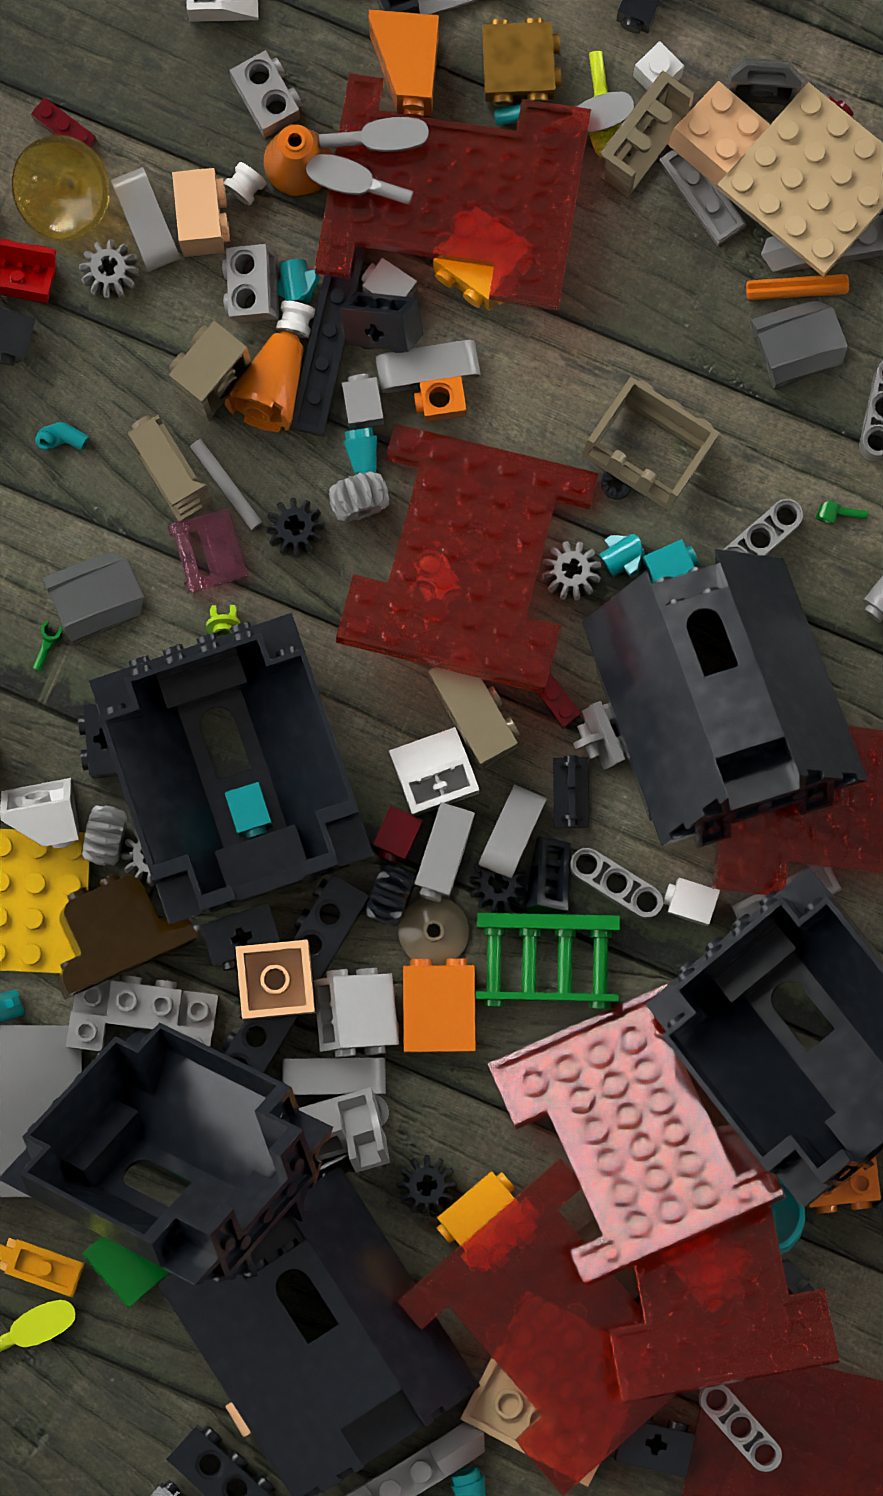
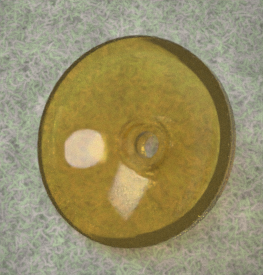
(43, 191)

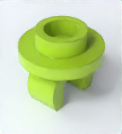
(221, 623)

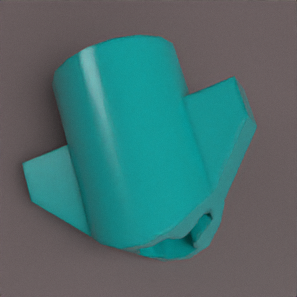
(296, 281)
(623, 554)
(10, 1005)

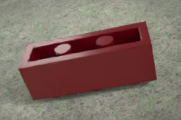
(60, 123)
(558, 703)

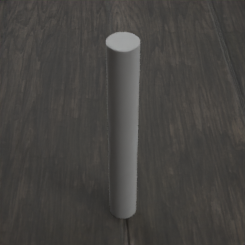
(226, 484)

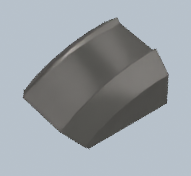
(764, 81)
(799, 342)
(95, 596)

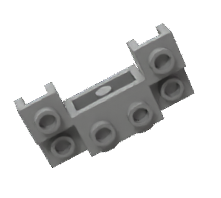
(142, 1007)
(355, 1129)

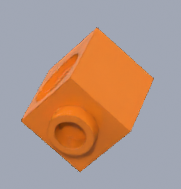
(452, 388)

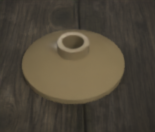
(447, 945)

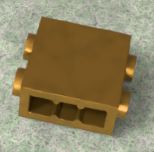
(520, 61)

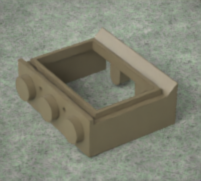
(661, 110)
(668, 415)
(168, 467)

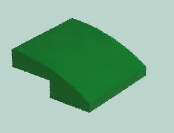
(123, 1270)

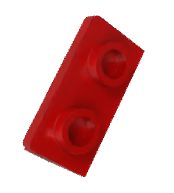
(26, 270)

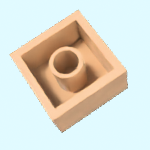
(717, 133)
(198, 212)
(275, 979)

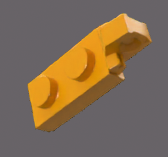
(40, 1266)

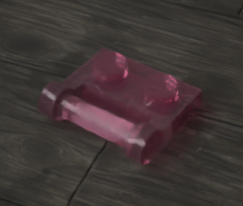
(219, 548)

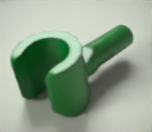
(829, 510)
(46, 644)

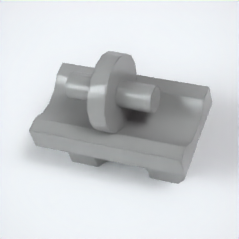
(599, 736)

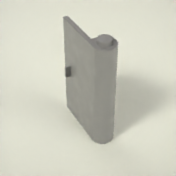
(32, 1075)

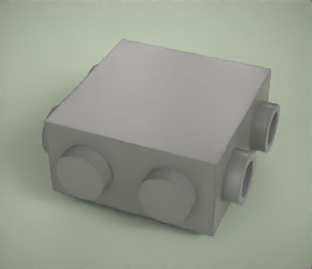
(356, 1012)

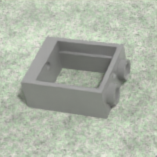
(444, 852)

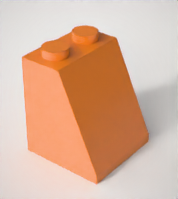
(408, 57)

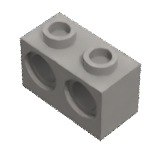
(260, 96)
(260, 281)

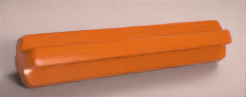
(797, 287)

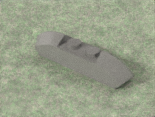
(868, 245)
(427, 1464)

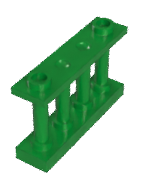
(565, 929)

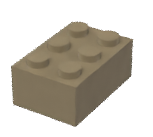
(209, 369)
(475, 715)

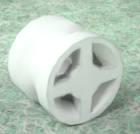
(244, 183)
(295, 318)

